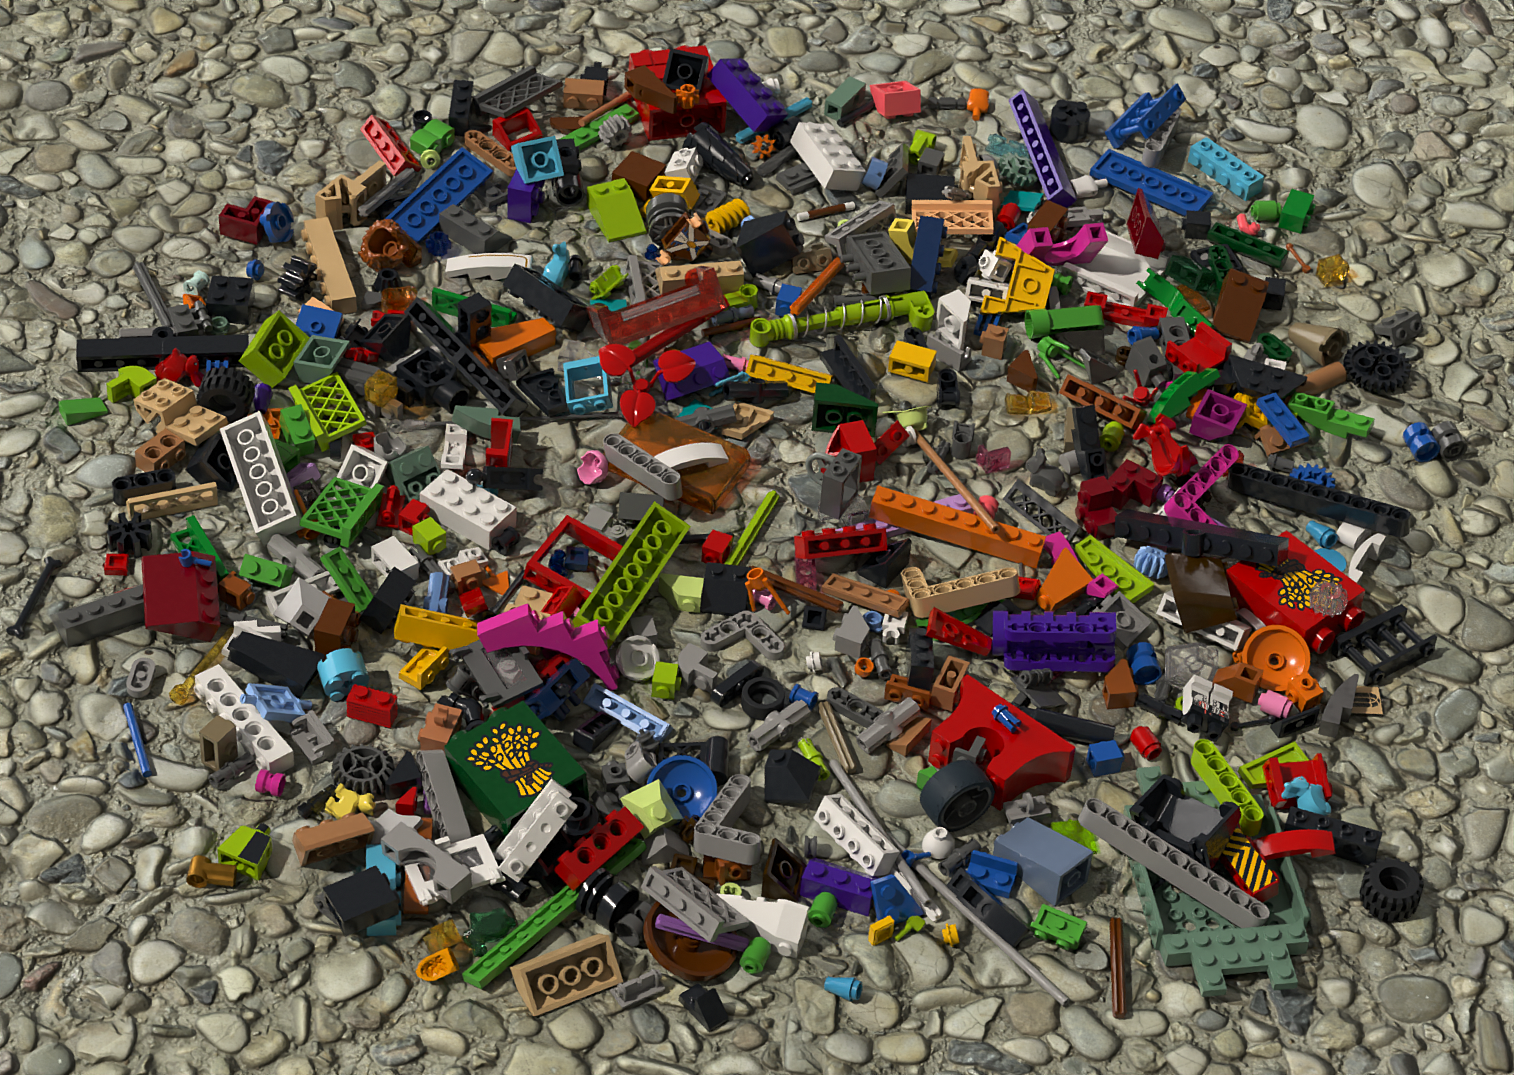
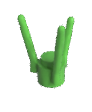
(1050, 348)

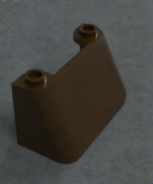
(1200, 591)

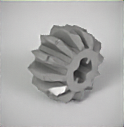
(615, 131)

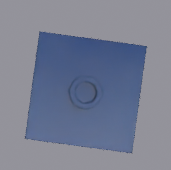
(319, 321)

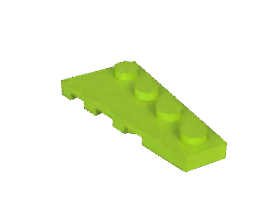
(1103, 560)

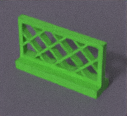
(357, 515)

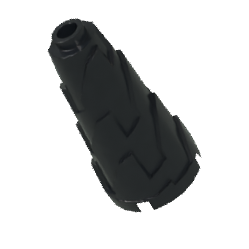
(718, 154)

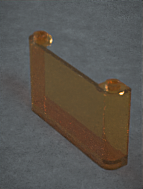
(701, 486)

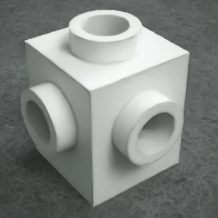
(993, 267)

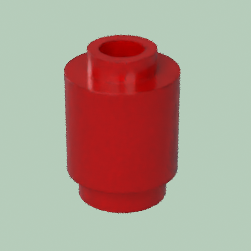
(1009, 215)
(1146, 742)

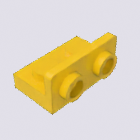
(1252, 413)

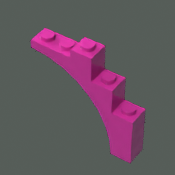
(556, 632)

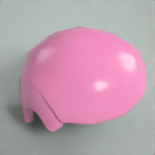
(593, 468)

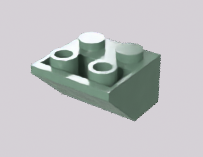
(413, 472)

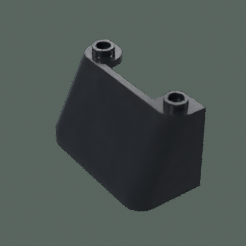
(1186, 822)

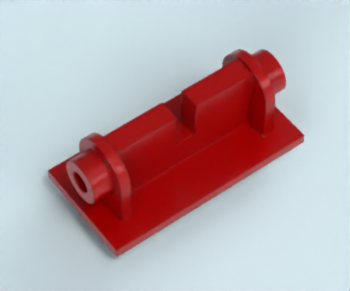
(890, 441)
(390, 507)

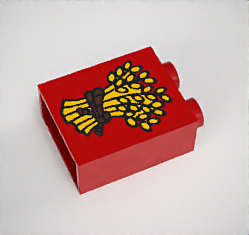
(1282, 594)

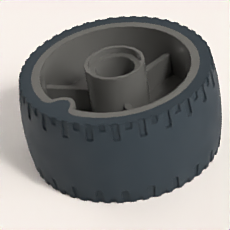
(957, 795)

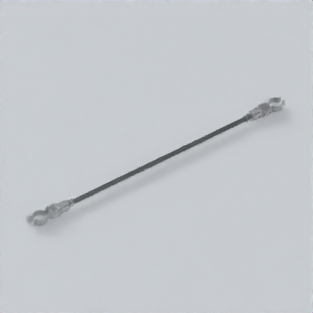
(411, 425)

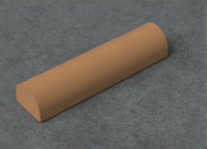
(1322, 380)

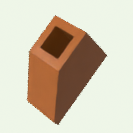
(1241, 679)
(1119, 687)

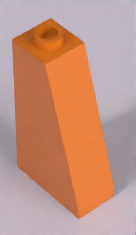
(528, 335)

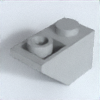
(852, 635)

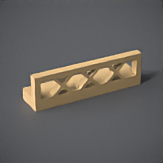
(173, 501)

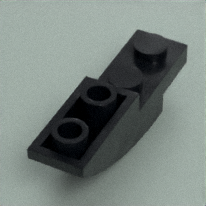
(1086, 443)
(987, 907)

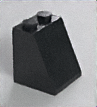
(769, 242)

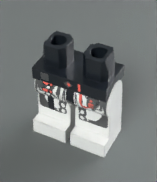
(1205, 707)

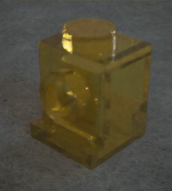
(1331, 269)
(442, 936)

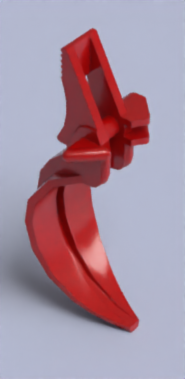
(1167, 455)

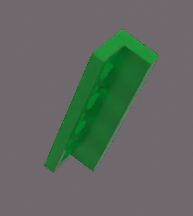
(447, 303)
(198, 543)

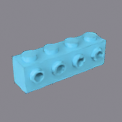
(1226, 168)

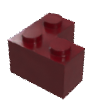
(243, 222)
(1134, 483)
(1095, 508)

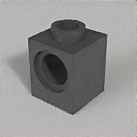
(931, 162)

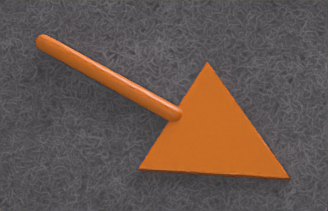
(497, 583)

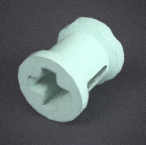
(196, 283)

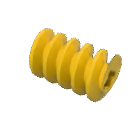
(727, 216)

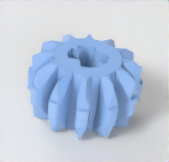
(1151, 562)

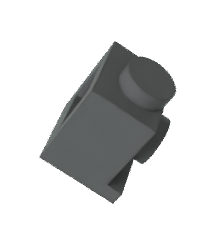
(614, 775)

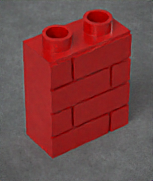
(665, 125)

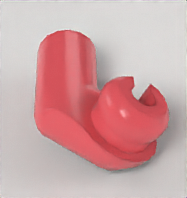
(1245, 227)

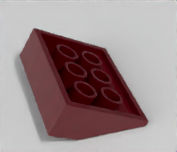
(180, 597)

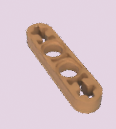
(477, 141)

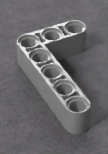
(714, 832)

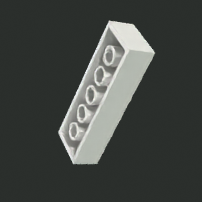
(261, 477)

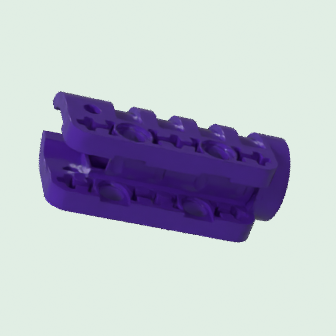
(1055, 641)

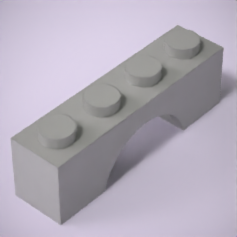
(406, 846)

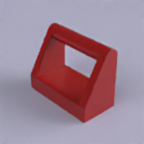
(514, 123)

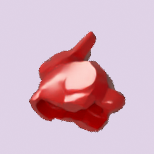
(178, 366)

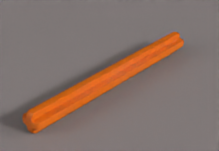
(816, 286)

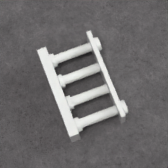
(535, 830)

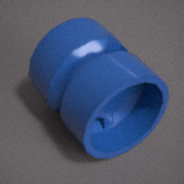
(1421, 442)
(1144, 663)

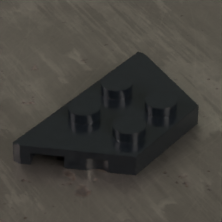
(1261, 379)

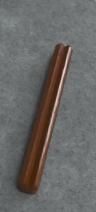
(804, 592)
(1117, 968)

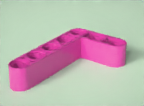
(1183, 504)

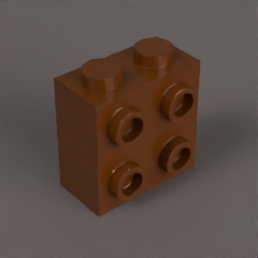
(639, 173)

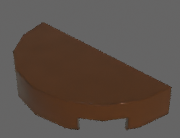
(565, 124)

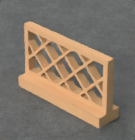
(957, 211)

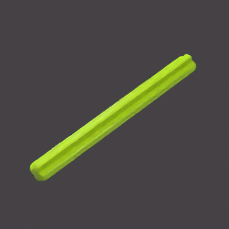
(753, 528)

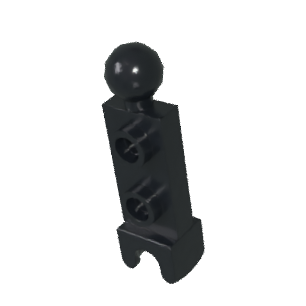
(505, 478)

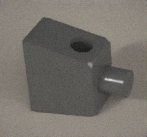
(1148, 361)

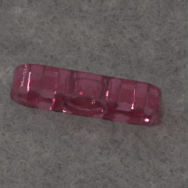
(808, 565)

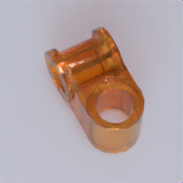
(397, 298)

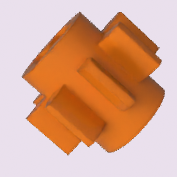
(687, 96)
(768, 148)

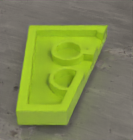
(1253, 772)

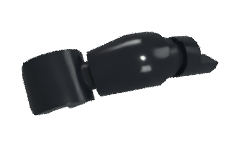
(471, 709)

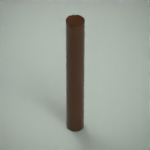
(727, 327)

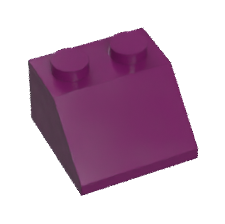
(1216, 416)

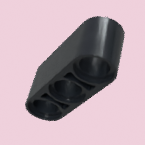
(142, 484)

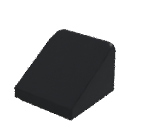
(814, 618)

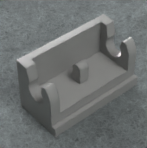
(948, 353)
(313, 738)

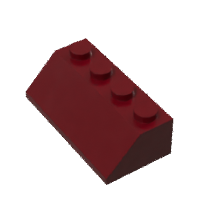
(1145, 228)

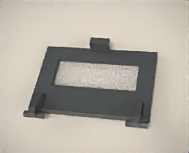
(500, 673)

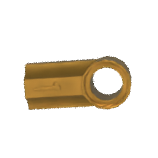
(205, 872)

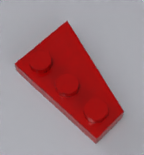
(952, 631)

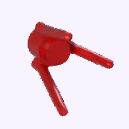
(1141, 394)

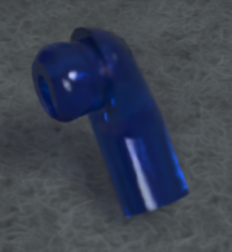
(556, 562)

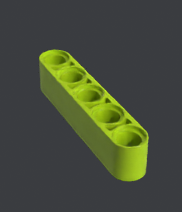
(1226, 785)

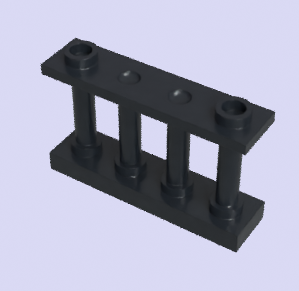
(1380, 627)

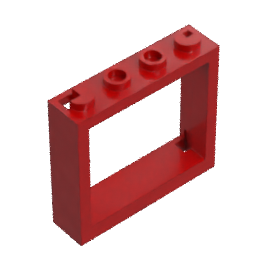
(550, 580)

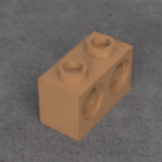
(160, 452)

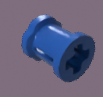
(808, 697)

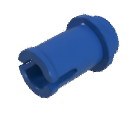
(1002, 714)

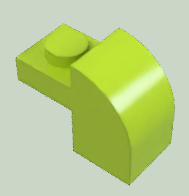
(131, 381)

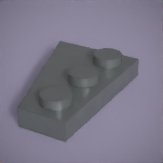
(896, 170)

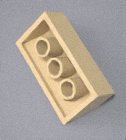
(729, 275)
(567, 974)

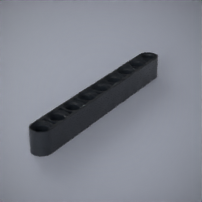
(1319, 499)

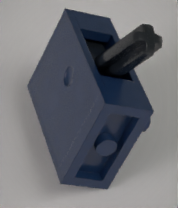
(556, 689)

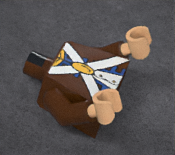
(686, 240)

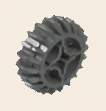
(363, 765)

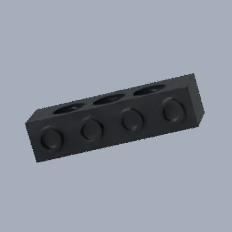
(1350, 840)

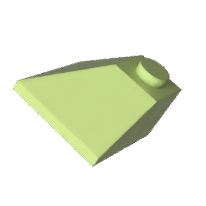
(652, 808)

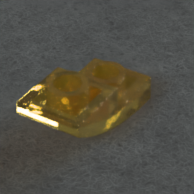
(1033, 403)

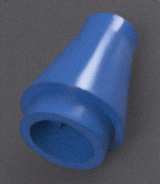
(1138, 333)

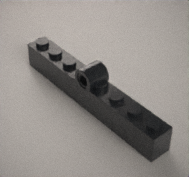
(148, 352)
(466, 358)
(1201, 538)

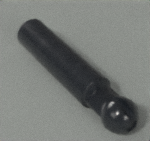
(1071, 726)

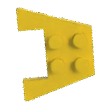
(1028, 284)

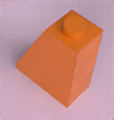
(1063, 583)

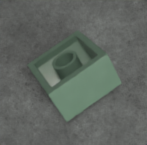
(319, 358)

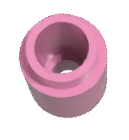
(1275, 704)

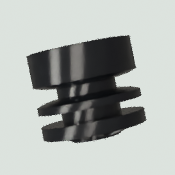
(605, 898)

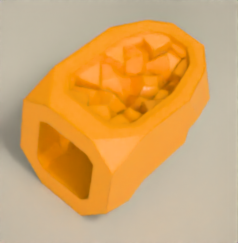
(437, 965)

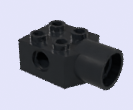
(569, 187)
(433, 380)

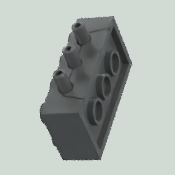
(876, 263)

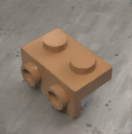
(1272, 440)

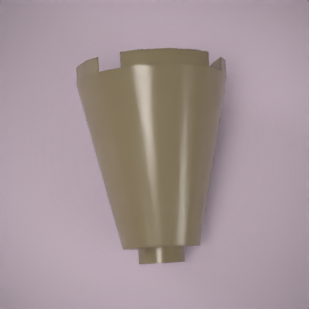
(1319, 342)

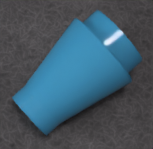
(1322, 534)
(845, 987)

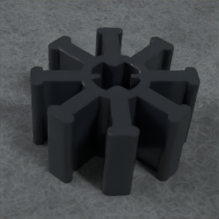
(297, 278)
(129, 534)

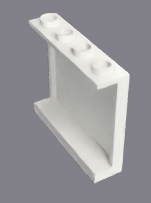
(1115, 272)

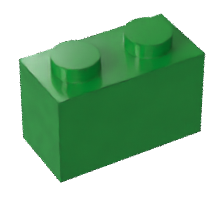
(1297, 211)

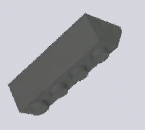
(100, 616)

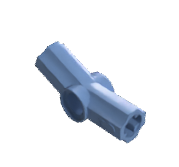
(437, 593)

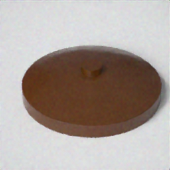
(685, 955)

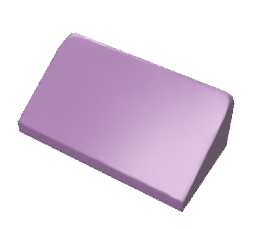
(302, 473)

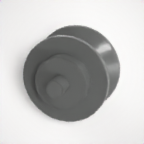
(646, 740)

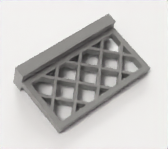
(635, 280)
(693, 902)

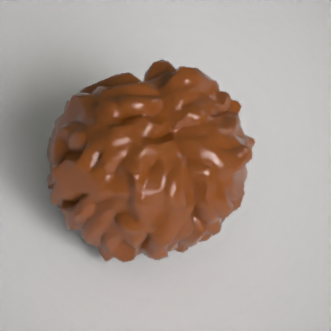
(384, 245)

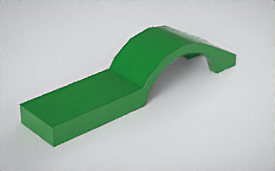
(1173, 299)

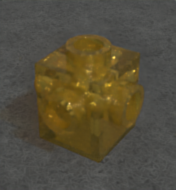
(380, 388)

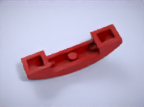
(1126, 314)
(473, 602)
(1294, 843)

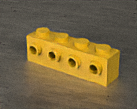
(434, 628)

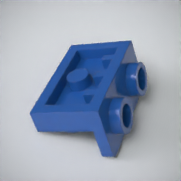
(993, 873)

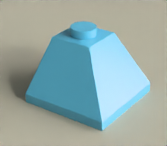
(538, 159)

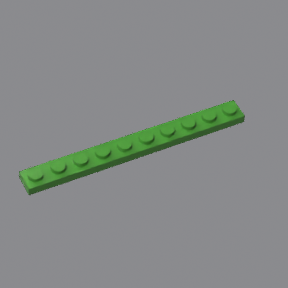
(541, 923)

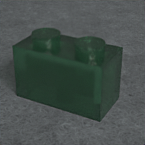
(1190, 273)

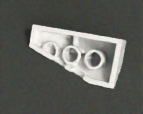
(779, 923)

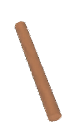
(605, 108)

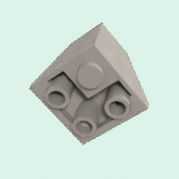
(302, 607)

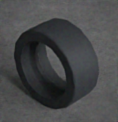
(762, 685)

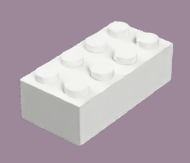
(827, 156)
(468, 508)

